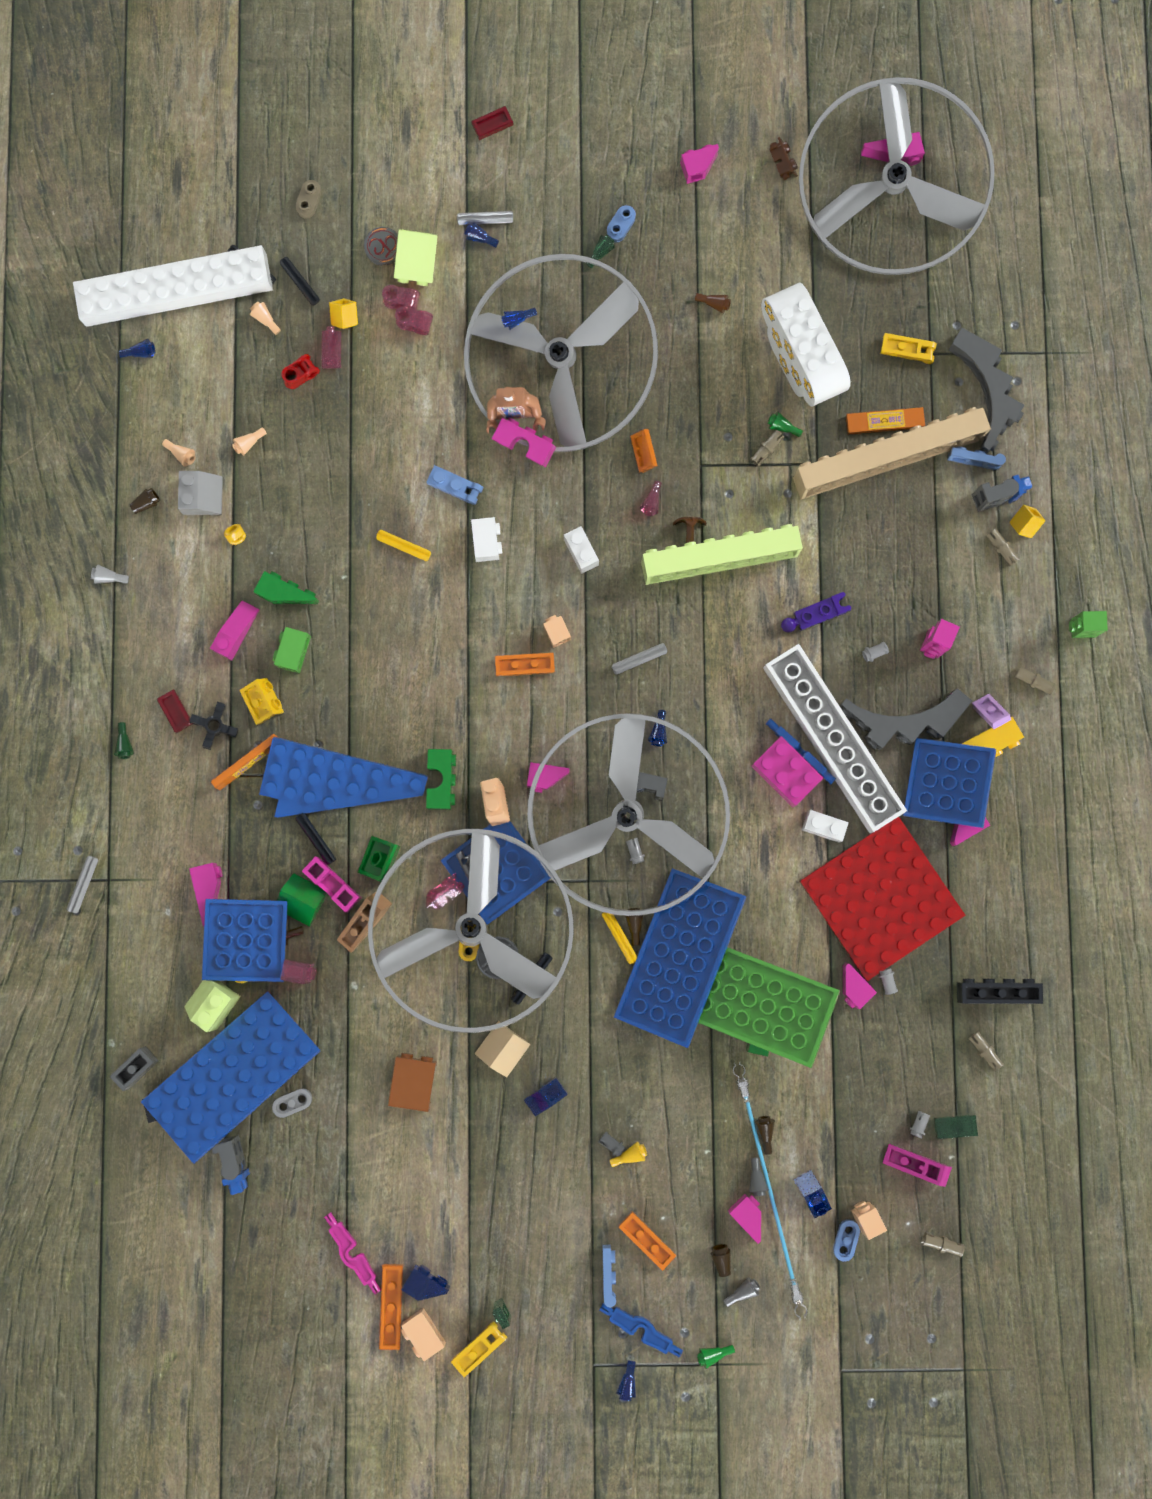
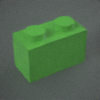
(1088, 624)
(291, 649)

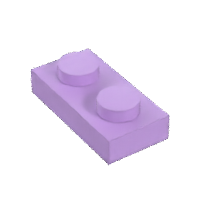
(991, 711)

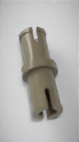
(767, 448)
(1003, 547)
(1035, 680)
(986, 1051)
(943, 1244)

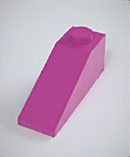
(879, 150)
(234, 630)
(206, 884)
(917, 1165)

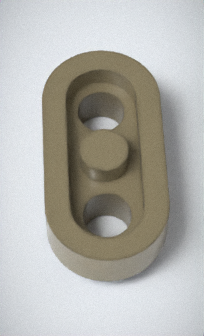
(308, 197)

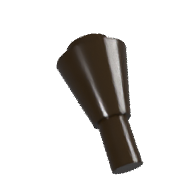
(634, 923)
(765, 1129)

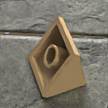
(502, 1050)

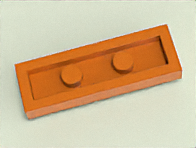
(524, 664)
(647, 1240)

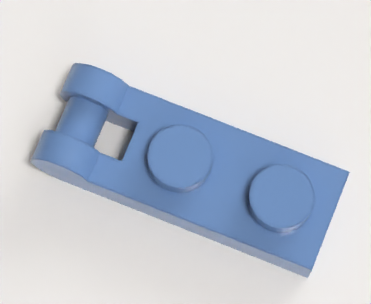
(976, 458)
(454, 485)
(609, 1276)

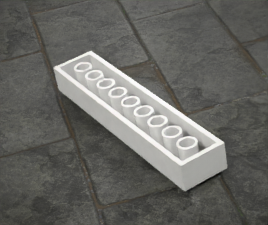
(172, 286)
(834, 739)

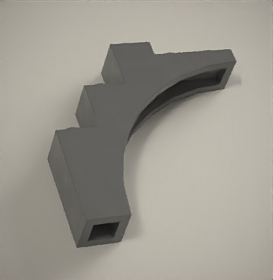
(982, 360)
(907, 728)

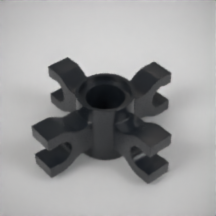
(225, 729)

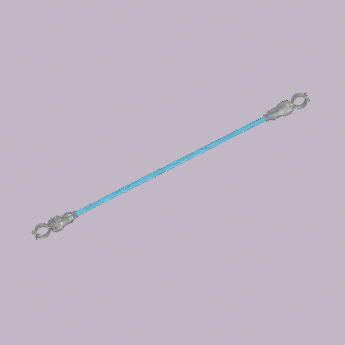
(796, 1295)

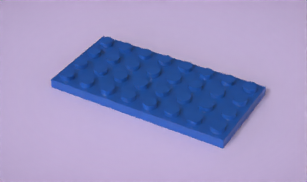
(680, 959)
(230, 1077)

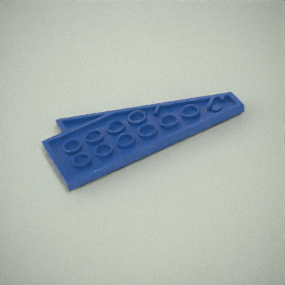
(321, 780)

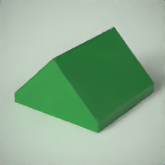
(378, 858)
(302, 899)

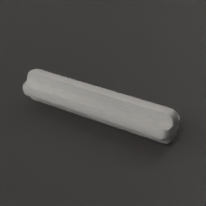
(485, 217)
(639, 658)
(82, 884)

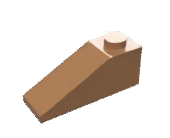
(358, 926)

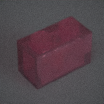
(298, 971)

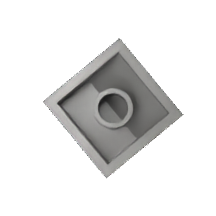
(200, 493)

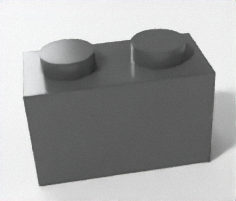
(134, 1068)

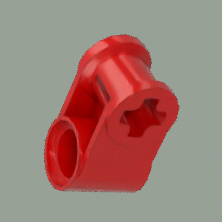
(300, 370)

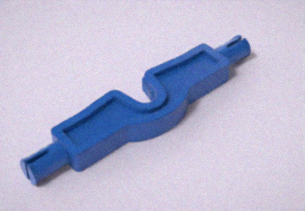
(822, 770)
(632, 1323)

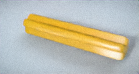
(403, 545)
(620, 937)

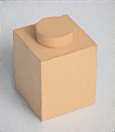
(556, 630)

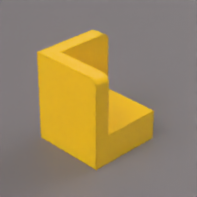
(343, 313)
(1027, 521)

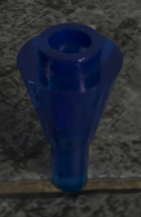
(477, 234)
(514, 318)
(142, 349)
(658, 733)
(627, 1386)

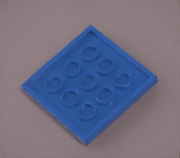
(949, 782)
(517, 873)
(244, 940)

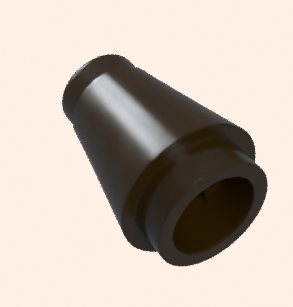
(144, 501)
(722, 1259)

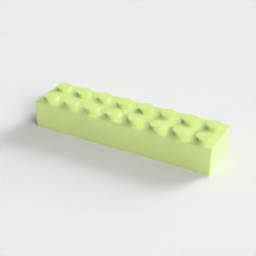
(721, 554)

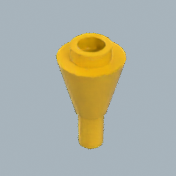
(633, 1154)

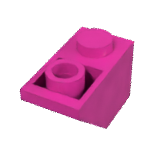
(698, 162)

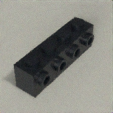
(999, 993)

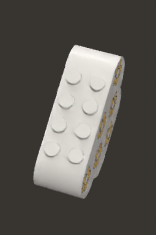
(804, 345)

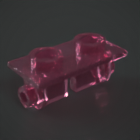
(331, 348)
(438, 897)

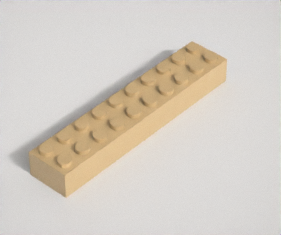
(891, 452)

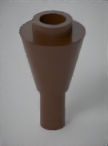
(718, 302)

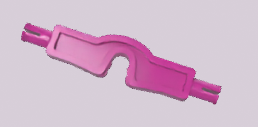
(359, 1262)

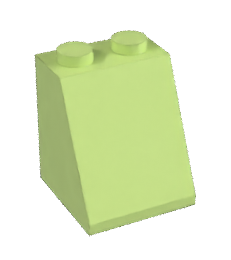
(415, 257)
(210, 1004)

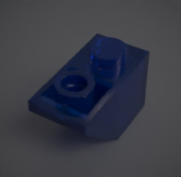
(546, 1096)
(812, 1194)
(424, 1285)

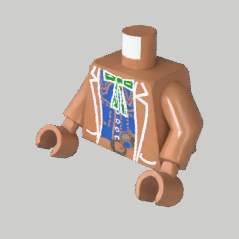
(514, 404)

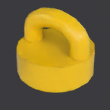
(233, 533)

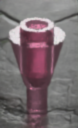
(651, 503)

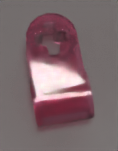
(401, 297)
(416, 321)

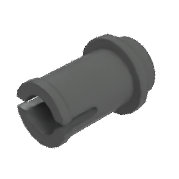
(611, 1144)

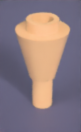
(261, 313)
(244, 443)
(184, 455)

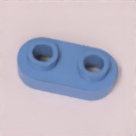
(621, 222)
(845, 1239)

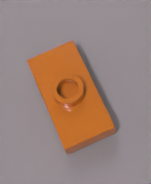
(643, 450)

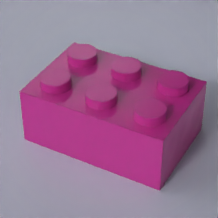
(787, 772)

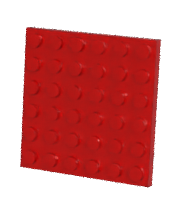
(882, 898)

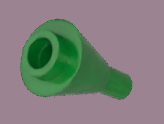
(781, 424)
(709, 1356)

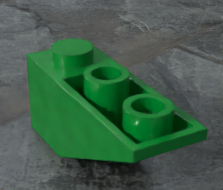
(280, 592)

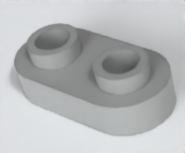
(293, 1103)

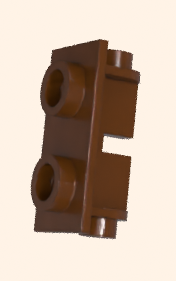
(781, 151)

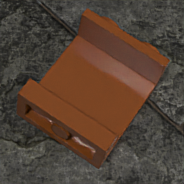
(412, 1082)

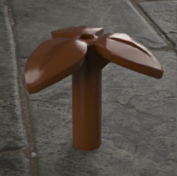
(690, 523)

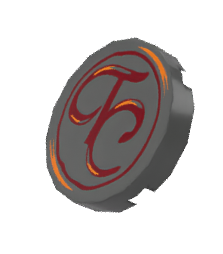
(381, 246)

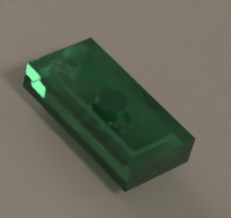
(956, 1126)
(501, 1313)

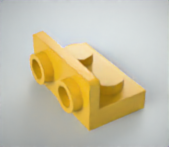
(261, 700)

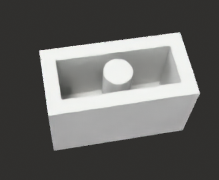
(485, 539)
(581, 549)
(824, 826)

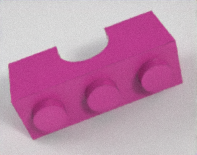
(509, 433)
(939, 639)
(332, 884)

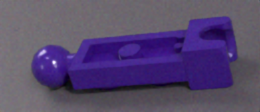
(816, 614)

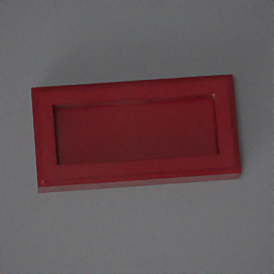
(492, 123)
(174, 711)

